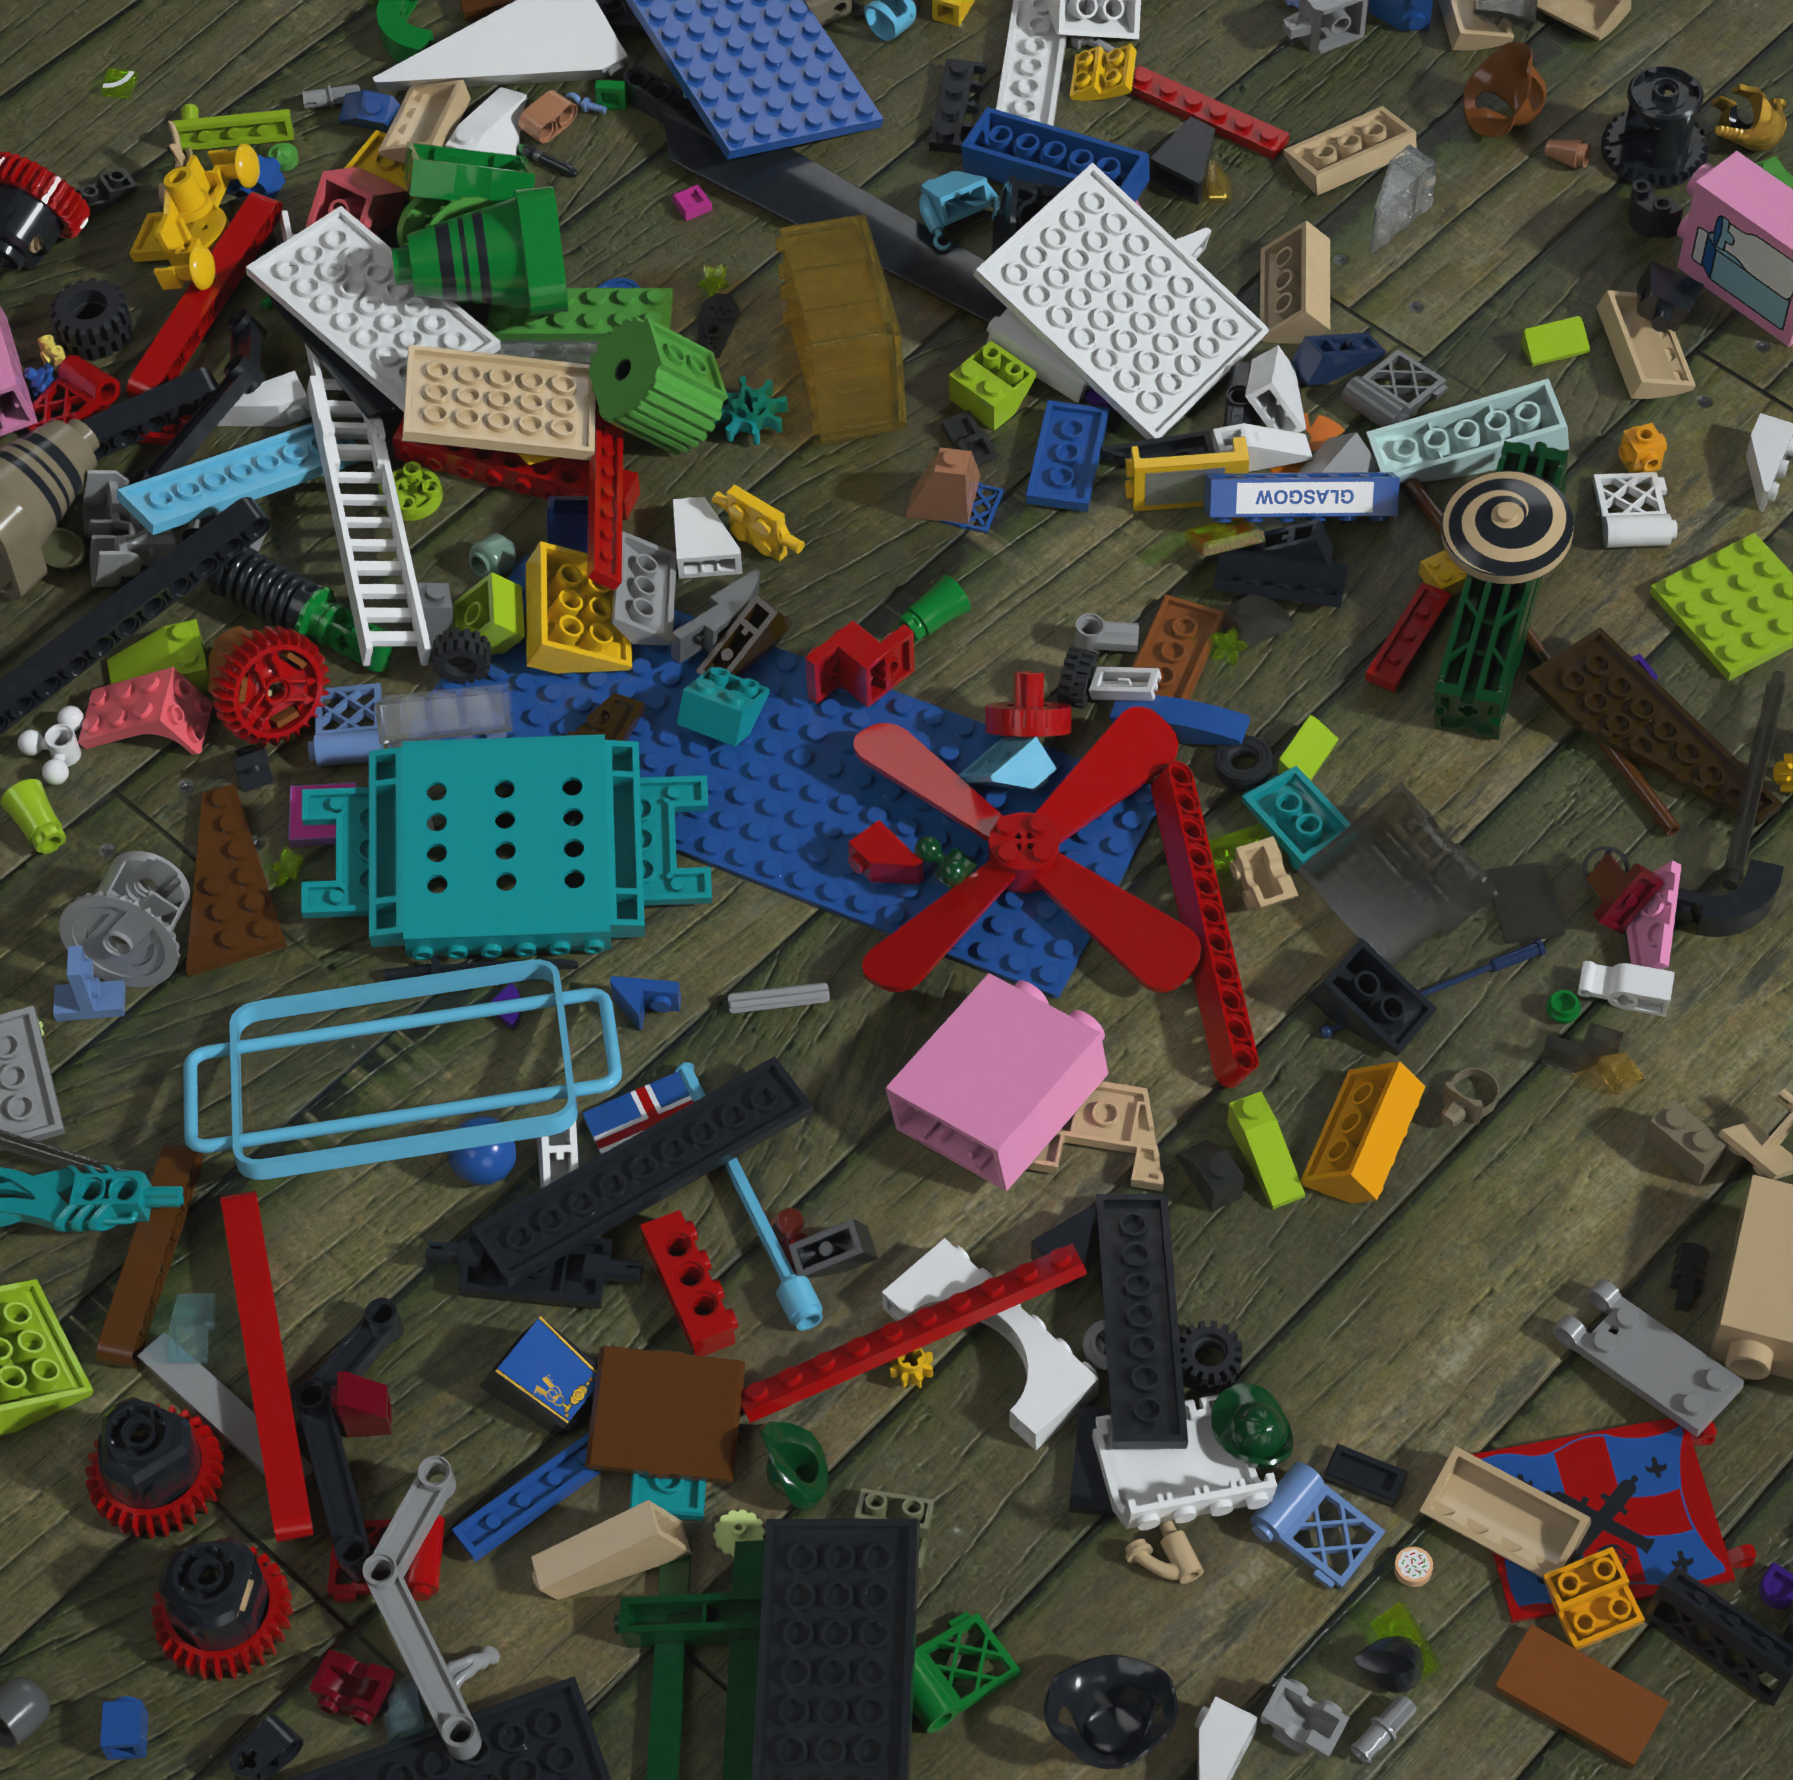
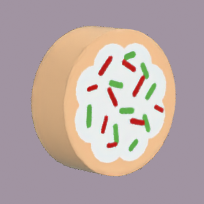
(1413, 1566)

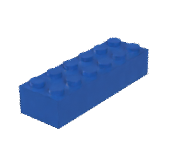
(1046, 154)

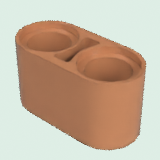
(547, 116)

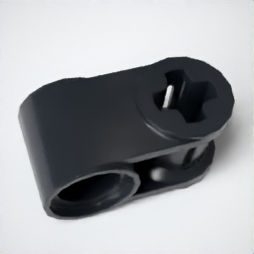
(266, 1750)

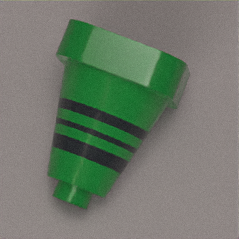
(491, 256)

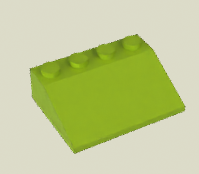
(35, 1359)

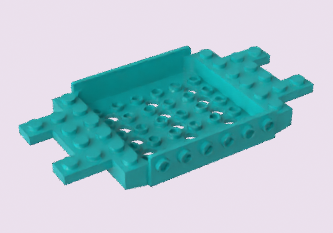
(623, 830)

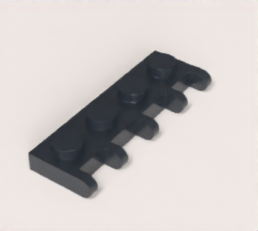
(954, 104)

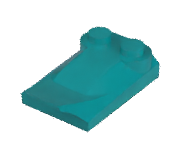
(1295, 814)

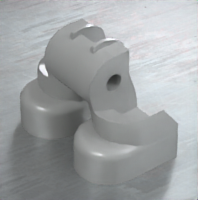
(120, 555)

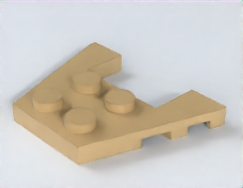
(1116, 1120)

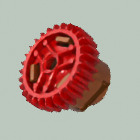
(266, 682)

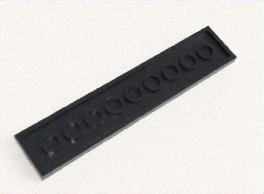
(641, 1171)

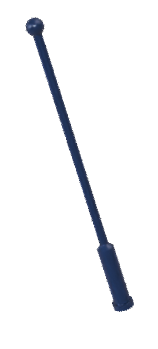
(1495, 964)

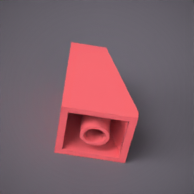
(362, 194)

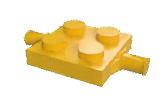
(757, 523)

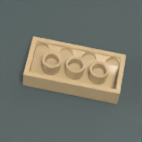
(1350, 150)

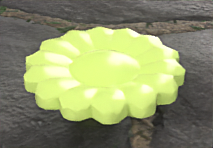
(737, 1527)

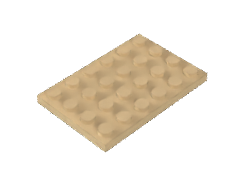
(499, 403)

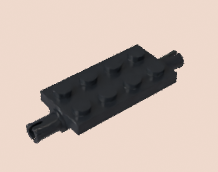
(570, 1281)

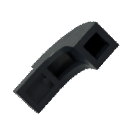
(1733, 911)

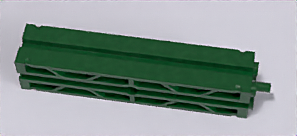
(1492, 625)

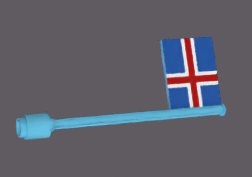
(642, 1108)

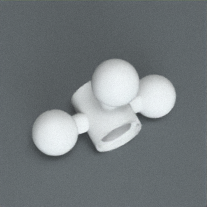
(60, 742)

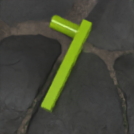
(232, 129)

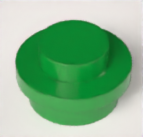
(1563, 1007)

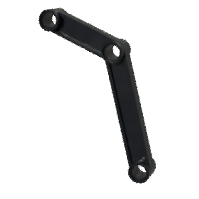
(241, 378)
(324, 1436)

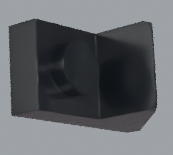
(251, 766)

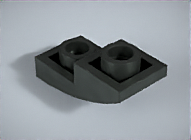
(109, 190)

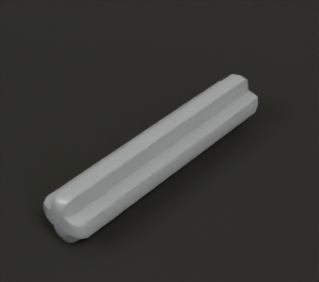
(778, 997)

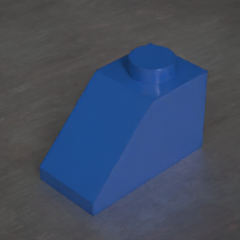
(369, 110)

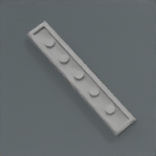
(210, 1401)

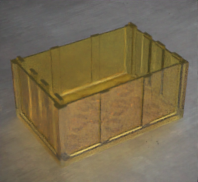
(843, 328)

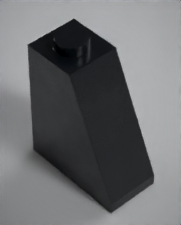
(1184, 160)

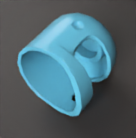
(890, 17)

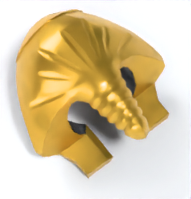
(1768, 121)

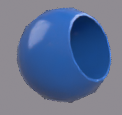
(485, 1163)

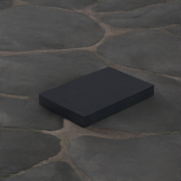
(1088, 1485)

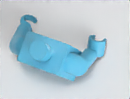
(952, 199)

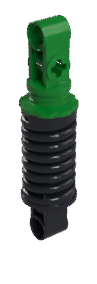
(292, 603)

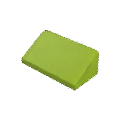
(1555, 341)
(1308, 748)

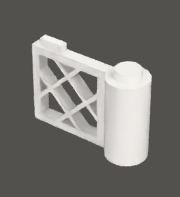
(1634, 526)

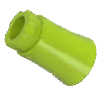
(33, 814)

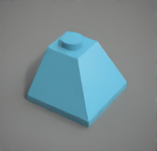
(1011, 764)

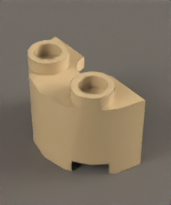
(1262, 874)

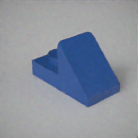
(639, 994)

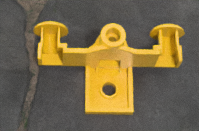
(193, 218)

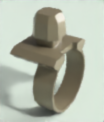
(1459, 1106)

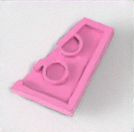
(1653, 927)

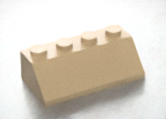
(1295, 285)

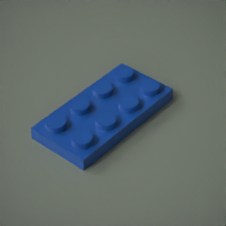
(1067, 456)

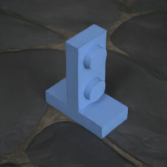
(85, 994)

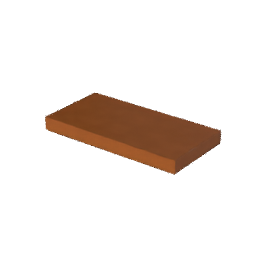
(1179, 645)
(1581, 1696)

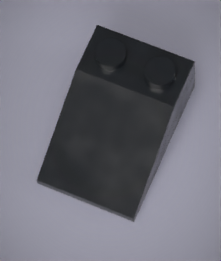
(1372, 999)

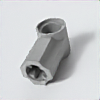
(1096, 634)

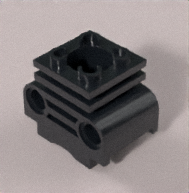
(1018, 205)

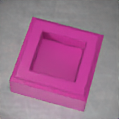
(692, 202)

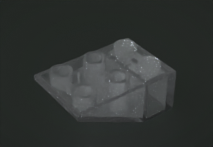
(1403, 194)

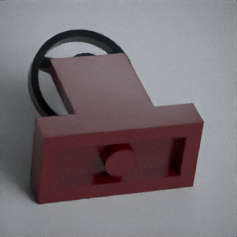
(1621, 892)

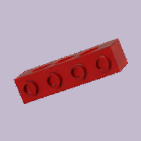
(703, 1332)

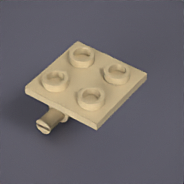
(1759, 1148)

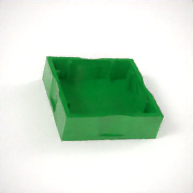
(457, 172)

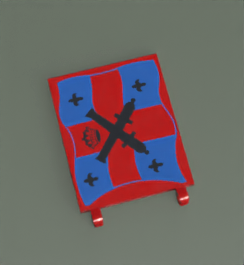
(1641, 1498)

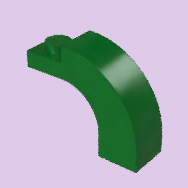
(397, 36)

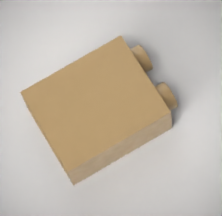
(1757, 1298)

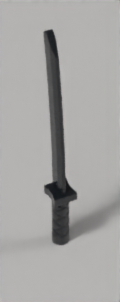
(435, 967)

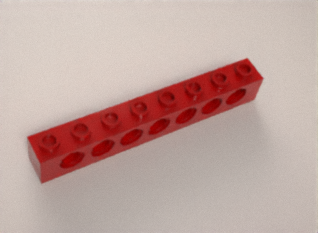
(510, 471)

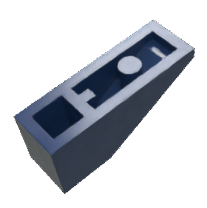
(1333, 356)

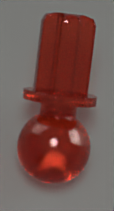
(790, 1223)

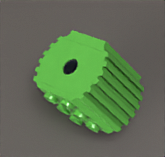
(657, 385)

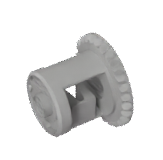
(133, 912)

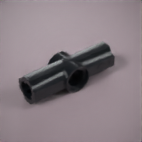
(1237, 407)

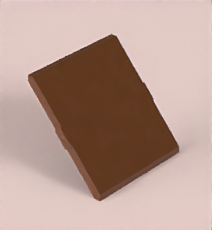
(665, 1414)

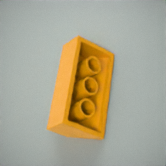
(1364, 1132)

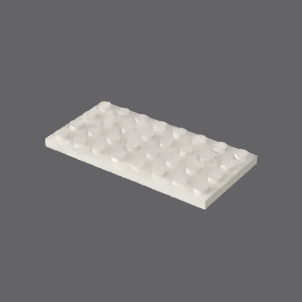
(346, 293)

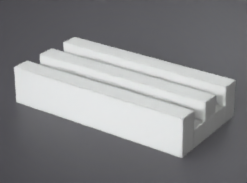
(1118, 683)

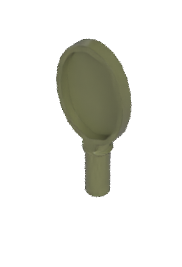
(64, 550)

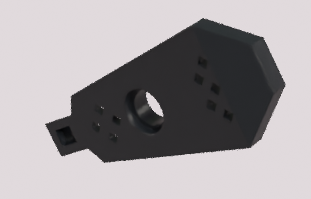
(717, 314)

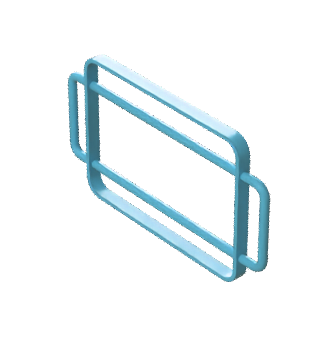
(412, 1145)

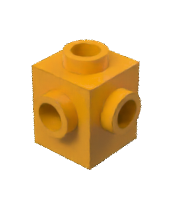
(1642, 449)

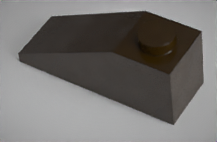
(748, 638)

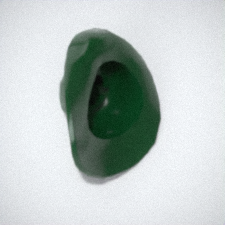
(1251, 1426)
(795, 1463)

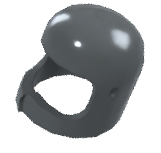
(22, 1709)

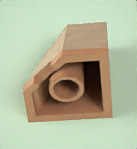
(946, 488)

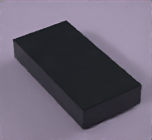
(1364, 1475)

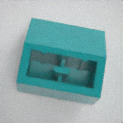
(722, 705)

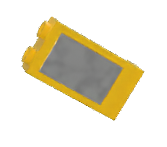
(1178, 479)

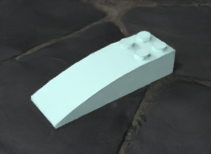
(1470, 435)

